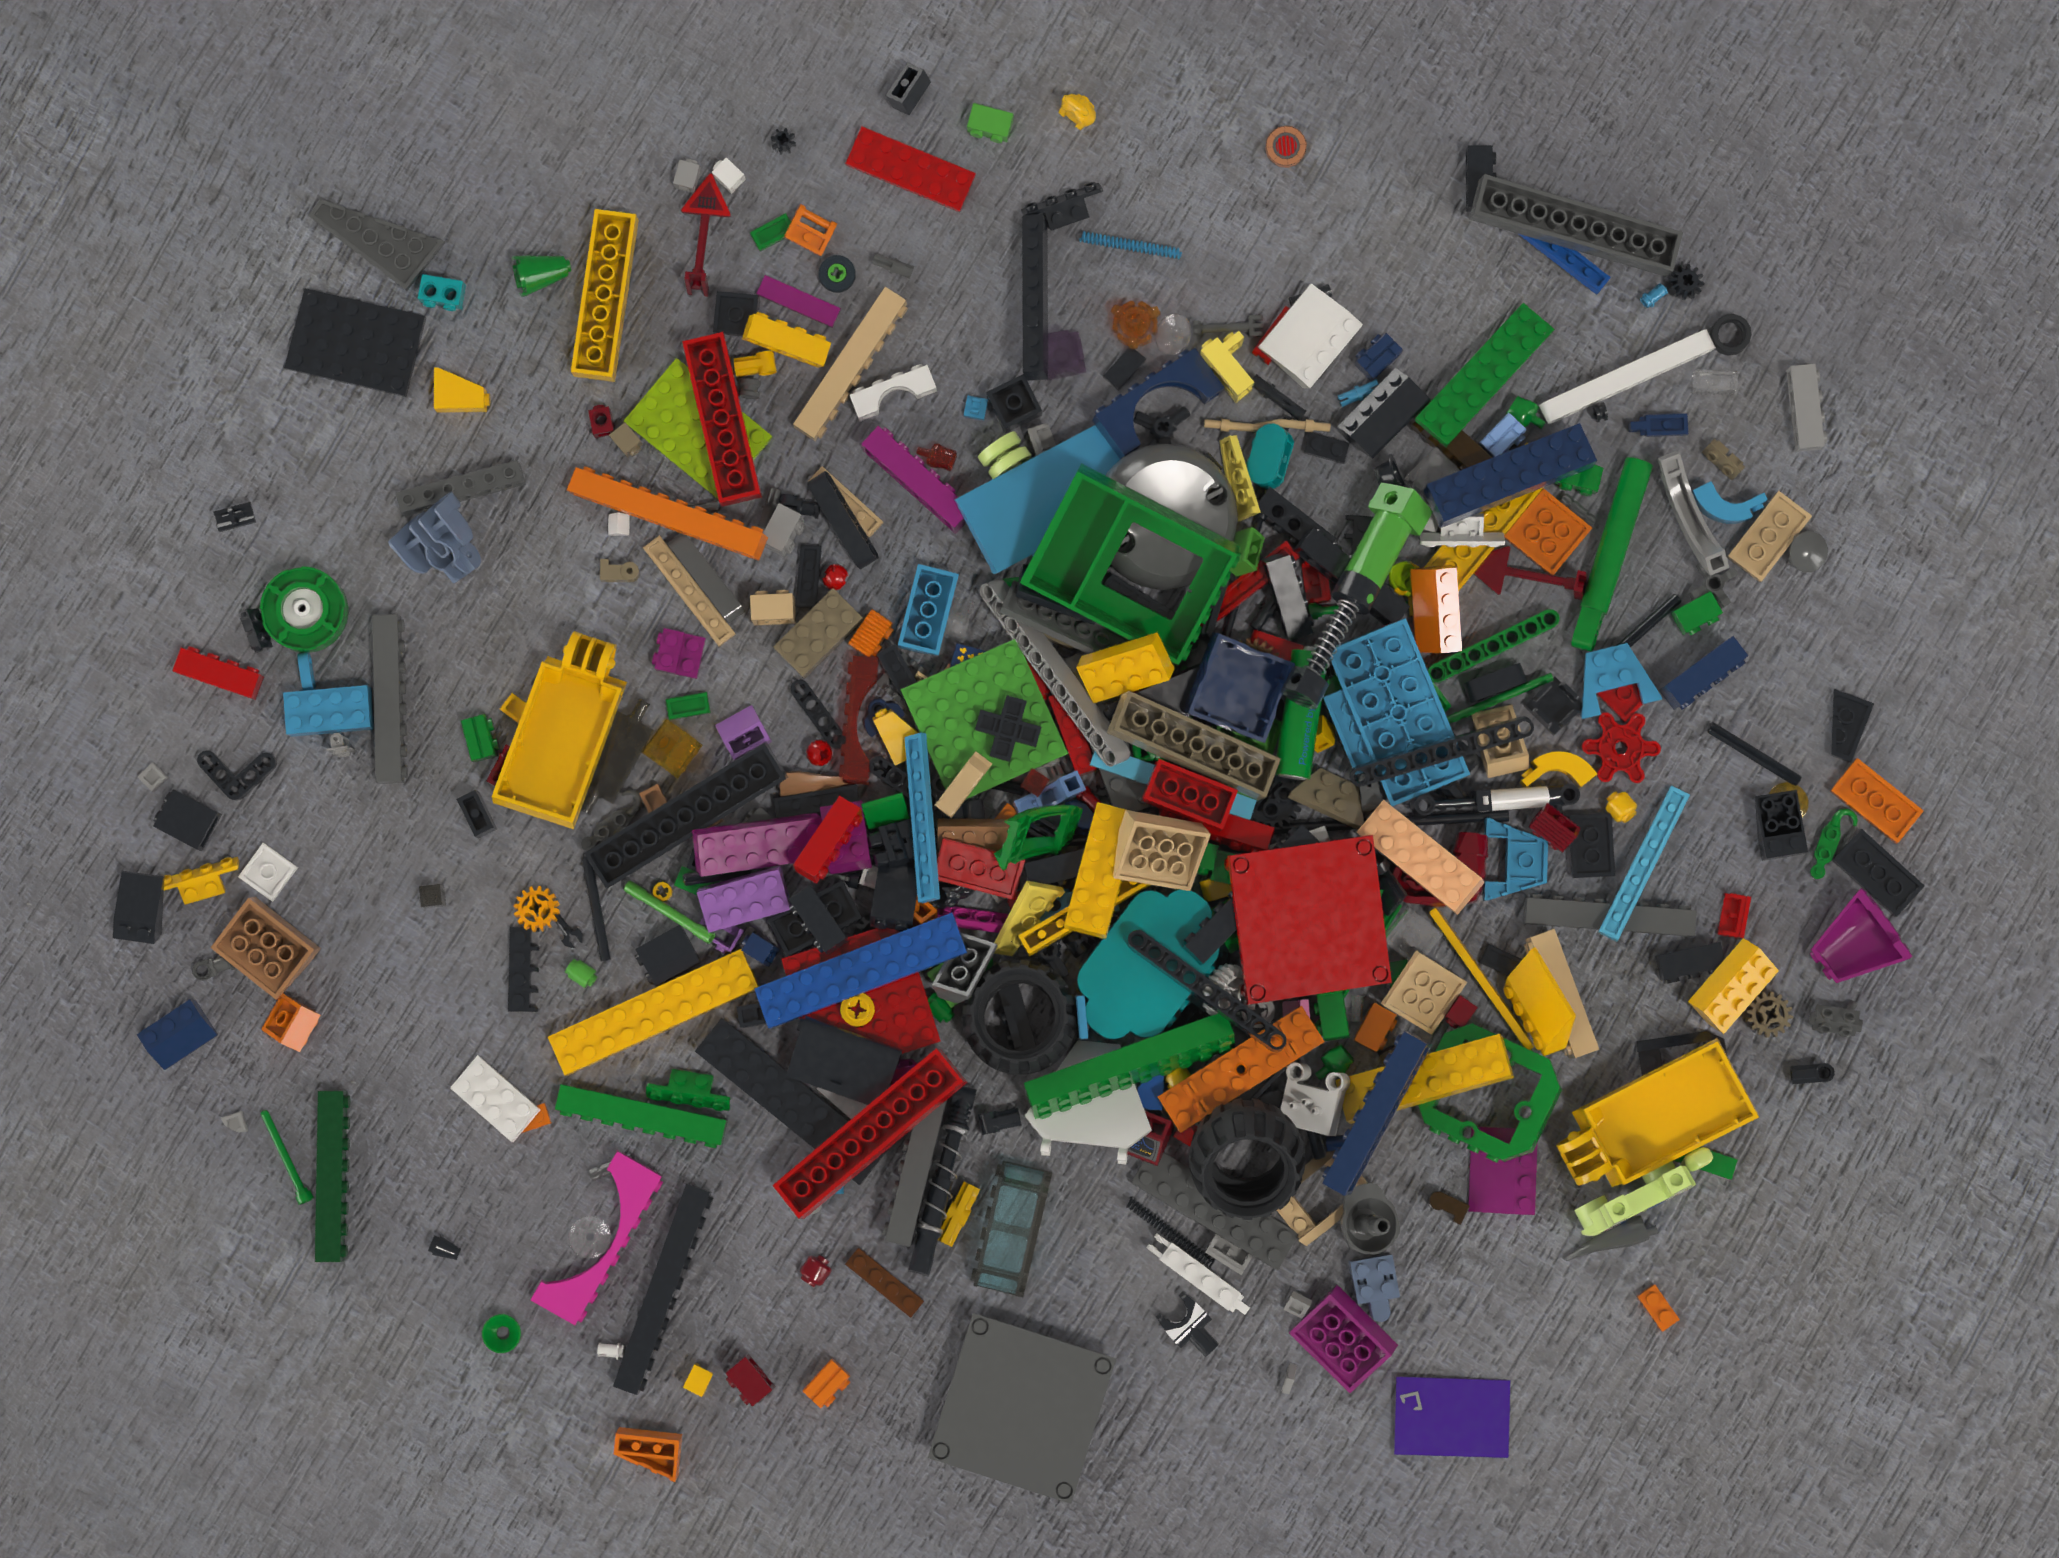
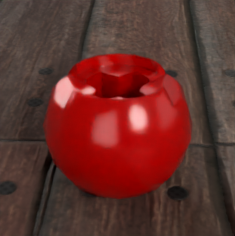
(835, 576)
(819, 753)

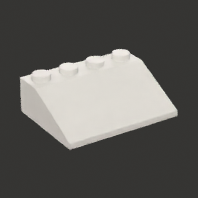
(1310, 336)

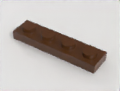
(884, 1282)

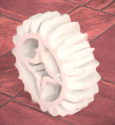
(1229, 979)

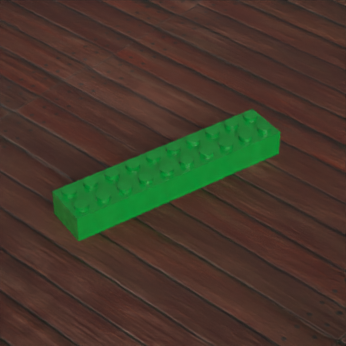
(1129, 1065)

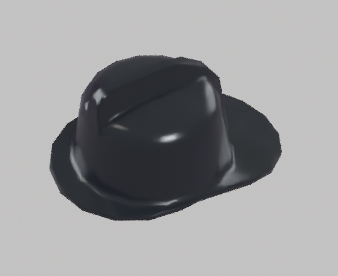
(1389, 473)

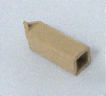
(963, 784)

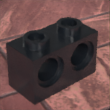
(750, 1015)

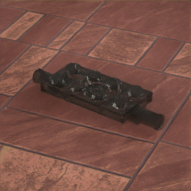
(619, 756)

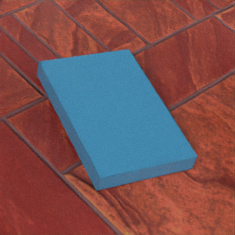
(1081, 1018)

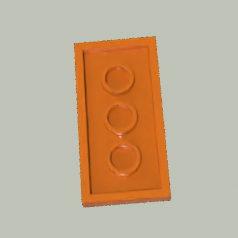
(1876, 800)

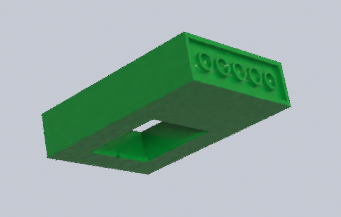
(1087, 537)

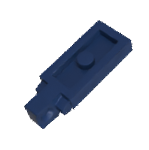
(1661, 425)

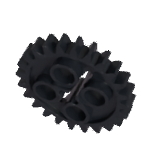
(1284, 808)

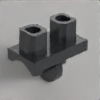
(234, 517)

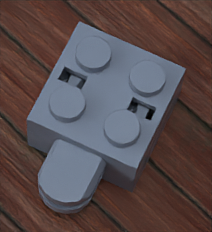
(1376, 1282)

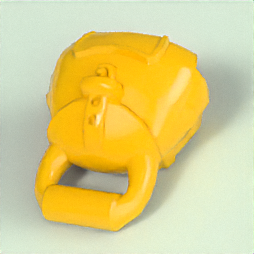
(1078, 110)

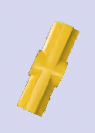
(958, 1213)

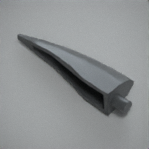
(1623, 1235)

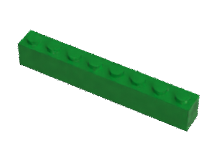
(642, 1115)

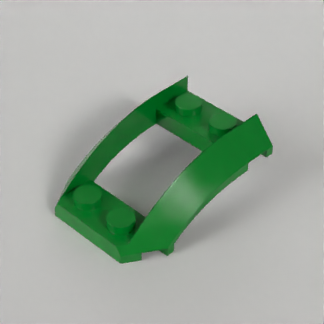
(1018, 848)

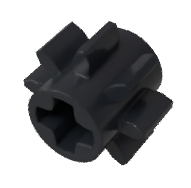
(779, 137)

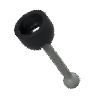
(851, 879)

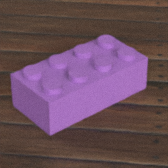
(744, 899)

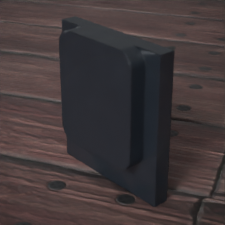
(1392, 894)

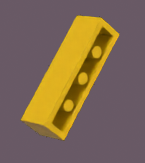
(786, 340)

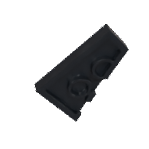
(1848, 724)

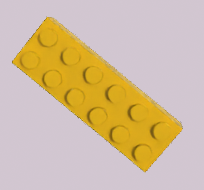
(1095, 886)

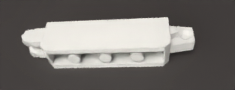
(1199, 1276)

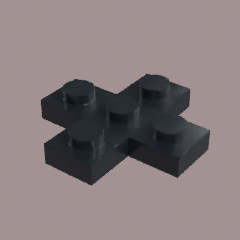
(1008, 728)

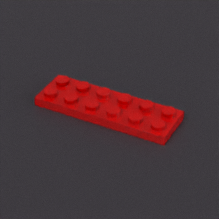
(910, 169)

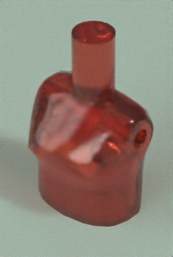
(939, 456)

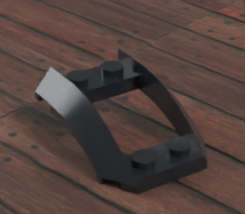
(1650, 1053)

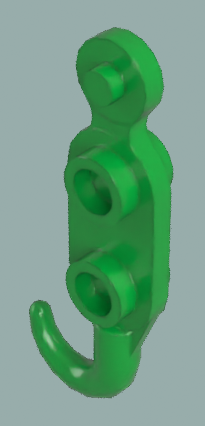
(1828, 842)

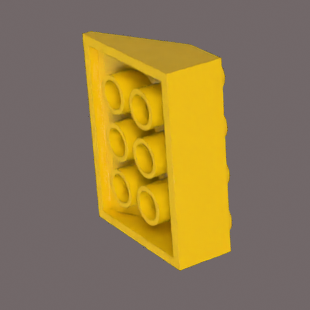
(1540, 1003)

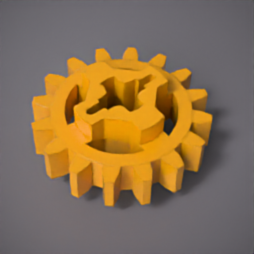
(528, 910)

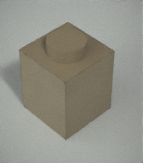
(626, 440)

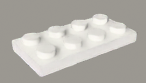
(495, 1098)

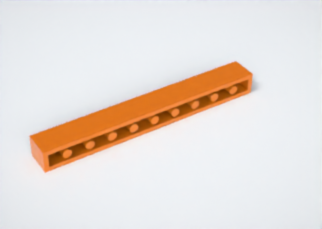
(667, 513)

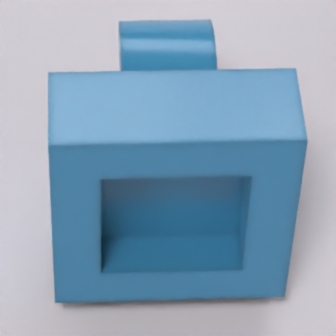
(975, 408)

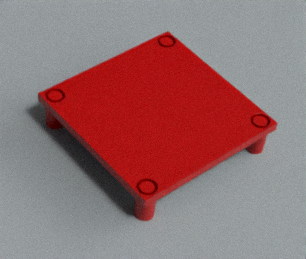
(1309, 919)

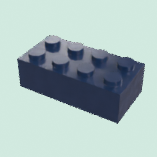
(1708, 670)

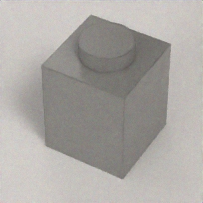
(687, 175)

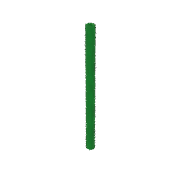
(1500, 698)

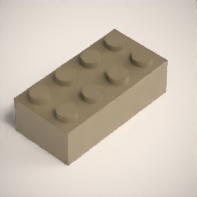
(818, 633)

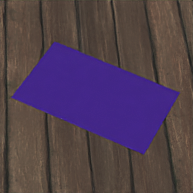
(1455, 1417)

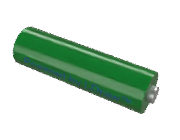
(1298, 730)

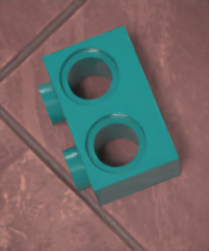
(443, 288)

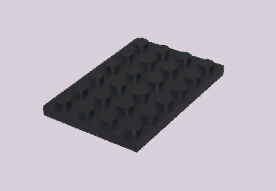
(355, 342)

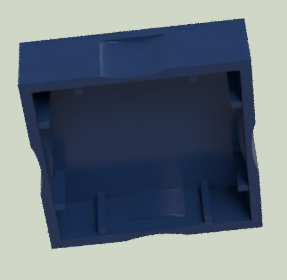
(1238, 687)

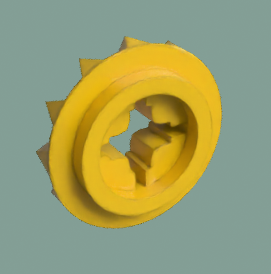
(864, 1017)

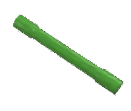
(642, 895)

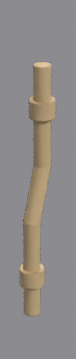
(1308, 425)

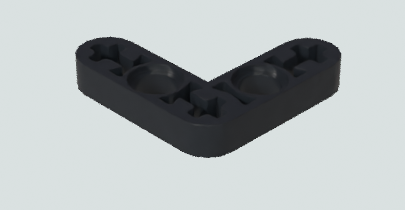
(233, 780)

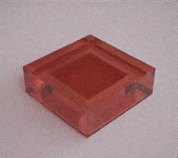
(1035, 783)

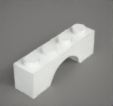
(868, 400)

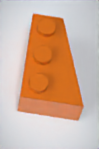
(650, 1449)

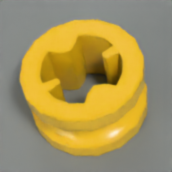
(664, 885)

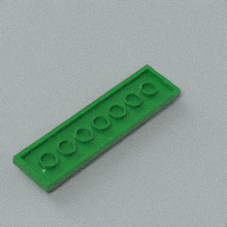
(1484, 374)

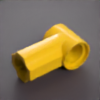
(761, 363)

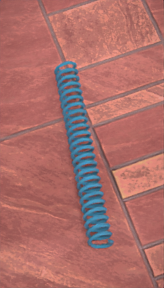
(1137, 246)

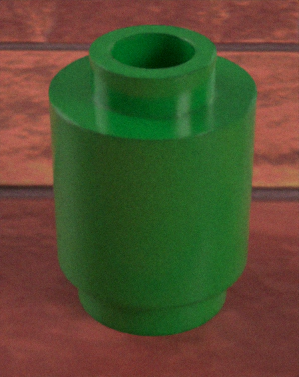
(940, 1009)

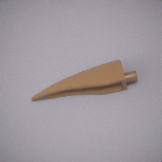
(804, 782)

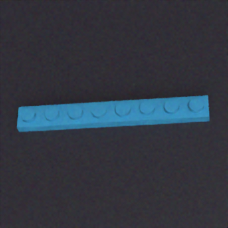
(922, 818)

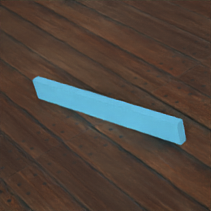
(1141, 771)
(1644, 863)

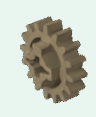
(1777, 1018)

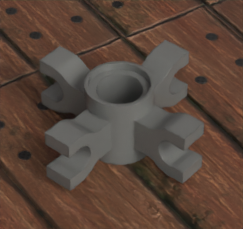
(1719, 594)

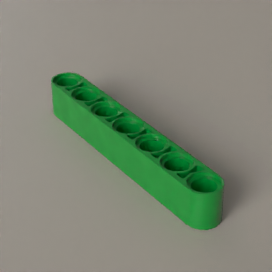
(1501, 642)

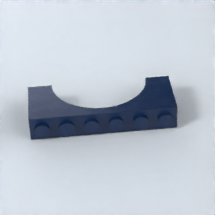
(1187, 373)

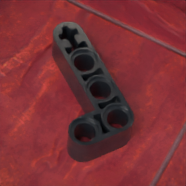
(902, 786)

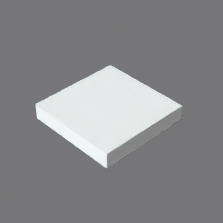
(268, 872)

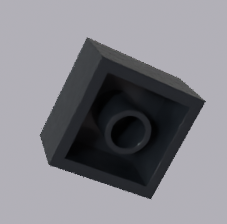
(1014, 403)

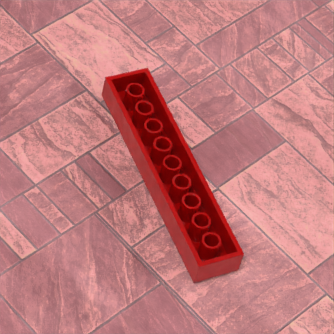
(869, 1133)

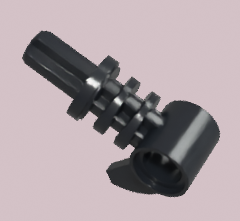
(1078, 942)

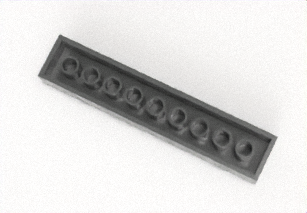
(1575, 225)

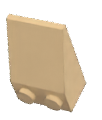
(1506, 757)

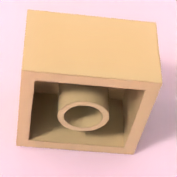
(773, 608)

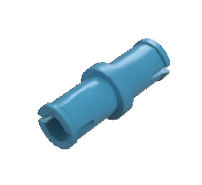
(1357, 393)

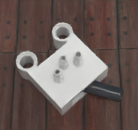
(1314, 1107)

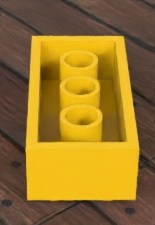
(1125, 667)
(1733, 986)

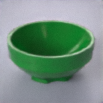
(491, 1337)

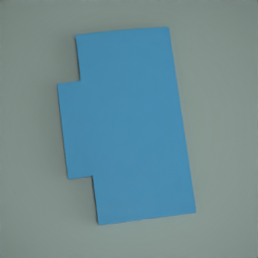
(1018, 506)
(1390, 709)

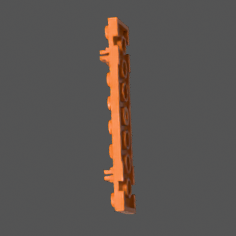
(1220, 1081)

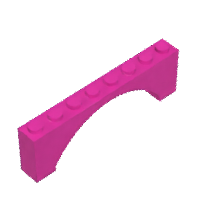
(571, 1295)

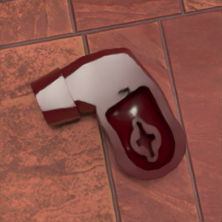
(1469, 849)

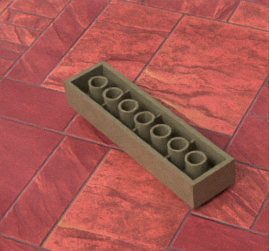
(1193, 745)

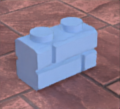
(1503, 436)

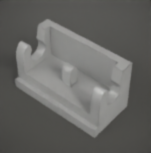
(1041, 438)
(1228, 1254)

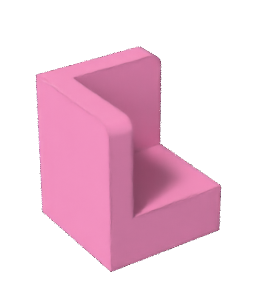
(1289, 1006)

